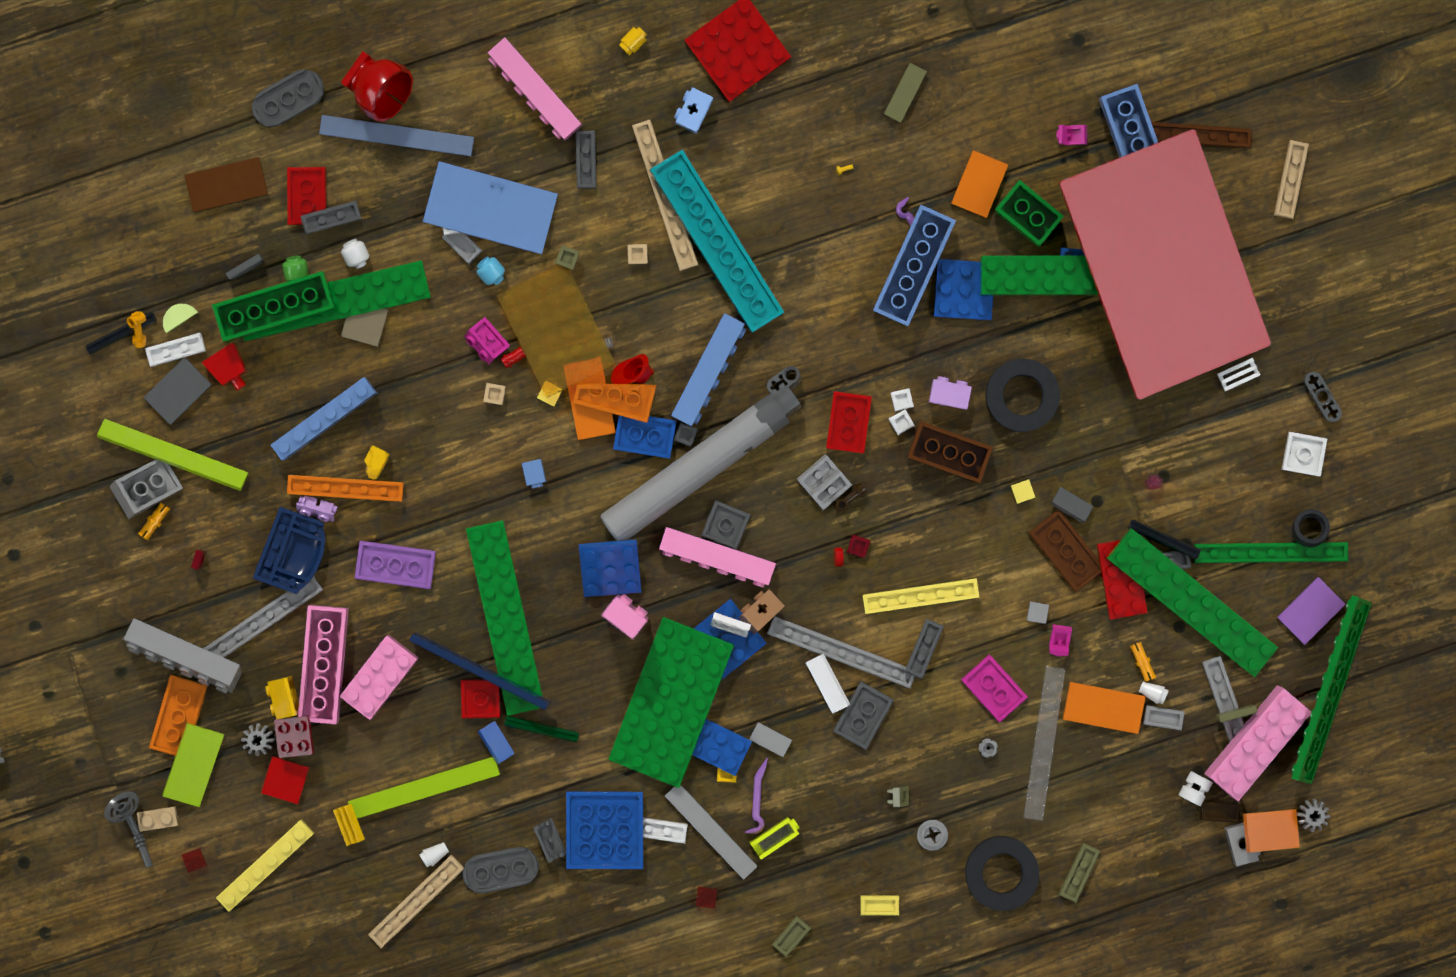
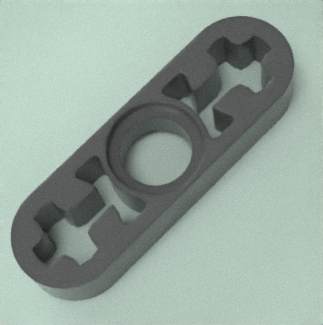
(1325, 411)

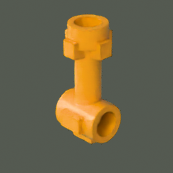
(135, 322)

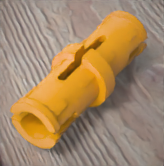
(154, 521)
(1143, 661)

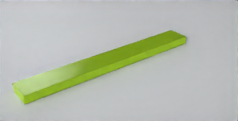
(172, 454)
(425, 787)

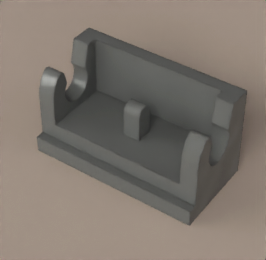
(549, 840)

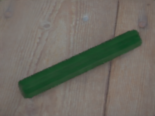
(542, 729)

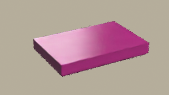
(994, 688)

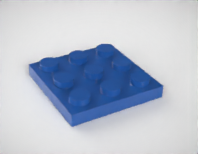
(959, 291)
(610, 568)
(744, 646)

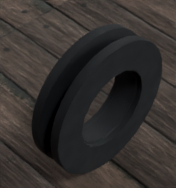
(1049, 390)
(1014, 897)

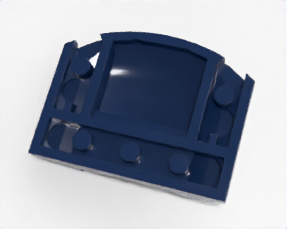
(291, 551)

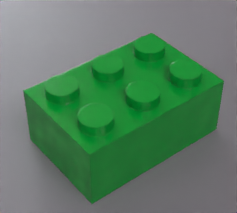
(1028, 213)

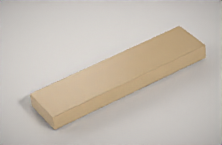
(1291, 179)

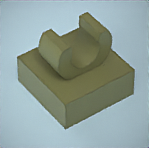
(567, 257)
(900, 796)

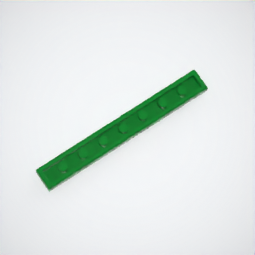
(1271, 552)

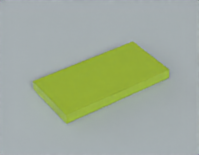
(193, 764)

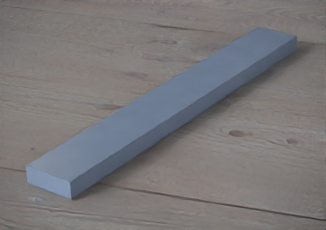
(396, 135)

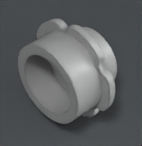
(991, 752)

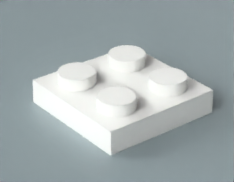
(1304, 454)

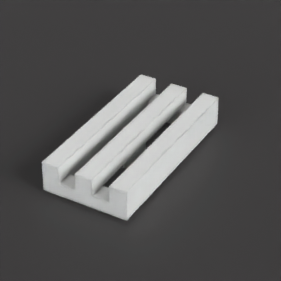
(1253, 367)
(730, 625)

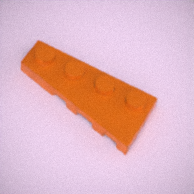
(620, 399)

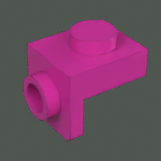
(1072, 135)
(1060, 640)

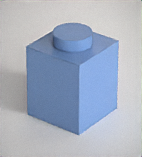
(534, 473)

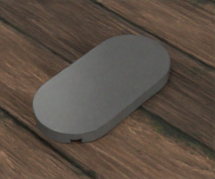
(288, 98)
(500, 869)

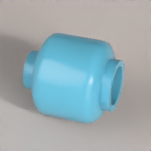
(490, 271)

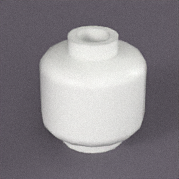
(355, 253)

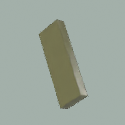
(905, 93)
(1079, 872)

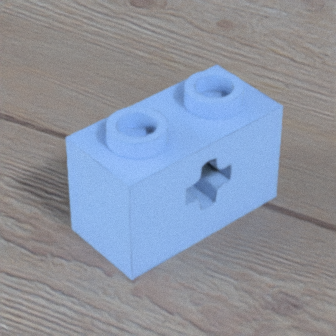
(701, 101)

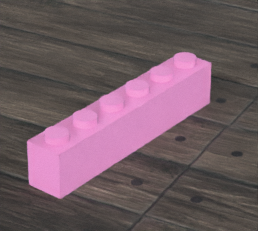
(534, 88)
(717, 556)

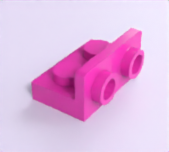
(486, 340)

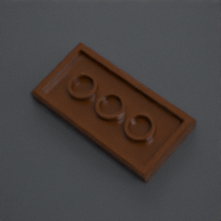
(226, 184)
(1066, 550)

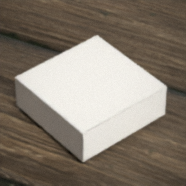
(902, 399)
(901, 422)

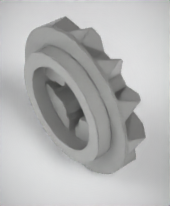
(928, 843)

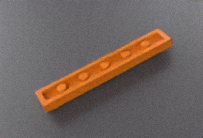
(345, 488)

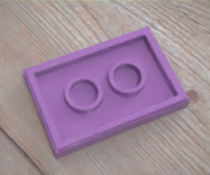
(1311, 610)

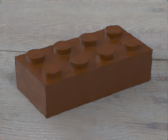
(949, 452)

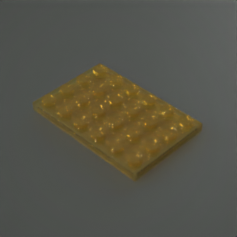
(556, 330)

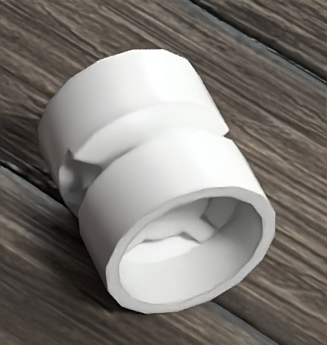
(1191, 794)

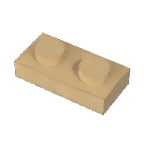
(157, 818)

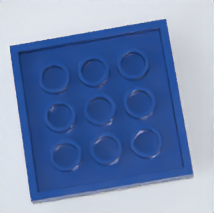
(604, 830)

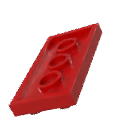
(1122, 593)

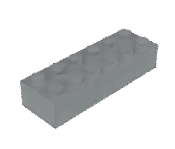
(183, 656)

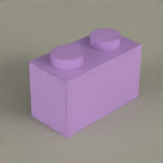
(949, 393)

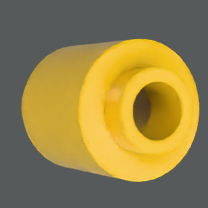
(633, 40)

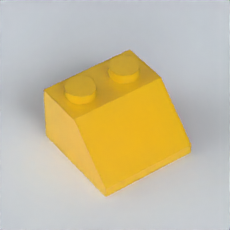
(283, 697)

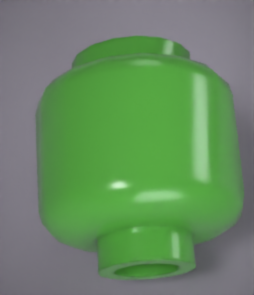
(295, 268)

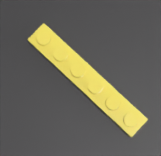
(920, 596)
(265, 865)

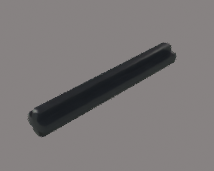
(117, 335)
(1165, 539)

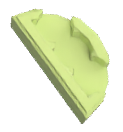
(177, 315)

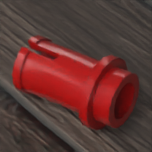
(513, 357)

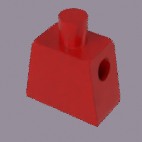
(227, 366)

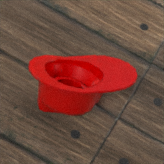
(633, 371)

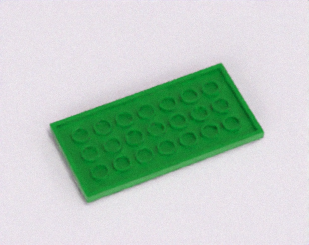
(671, 702)

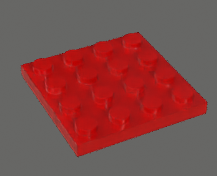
(737, 48)

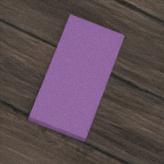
(395, 564)

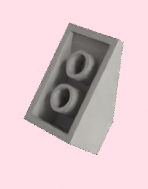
(145, 487)

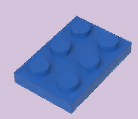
(645, 438)
(721, 747)

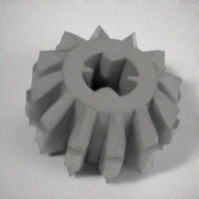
(251, 737)
(1316, 821)

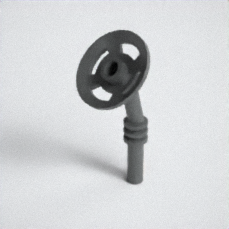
(125, 813)

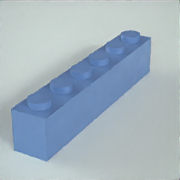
(706, 373)
(324, 419)

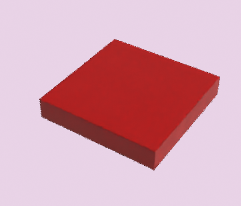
(480, 699)
(285, 780)

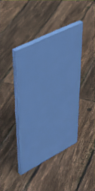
(490, 208)

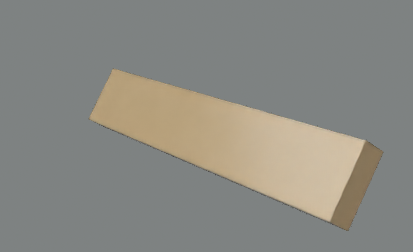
(416, 901)

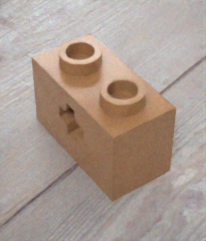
(768, 602)

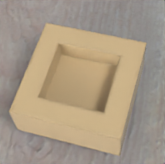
(637, 254)
(494, 394)

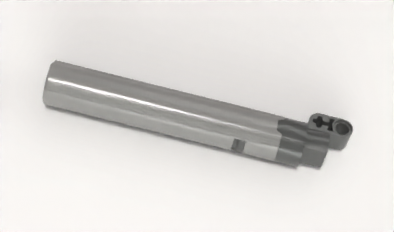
(705, 460)

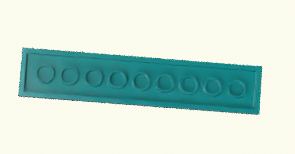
(716, 241)

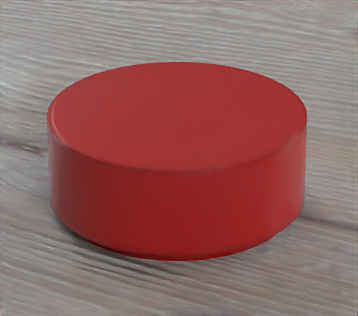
(838, 556)

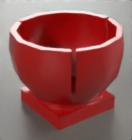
(371, 82)

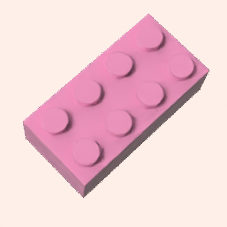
(625, 615)
(379, 677)

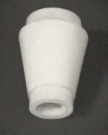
(1154, 692)
(433, 854)

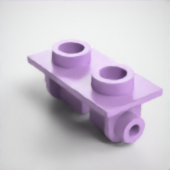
(324, 512)

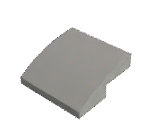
(824, 482)

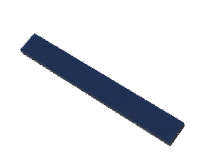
(480, 671)

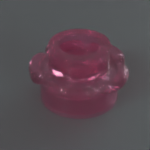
(1154, 482)

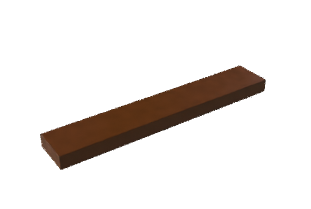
(1206, 134)

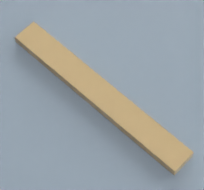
(676, 231)

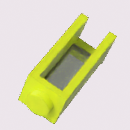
(775, 837)

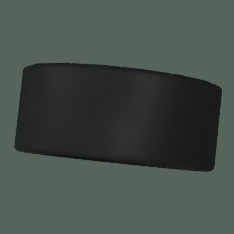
(1310, 513)

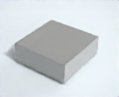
(1037, 612)

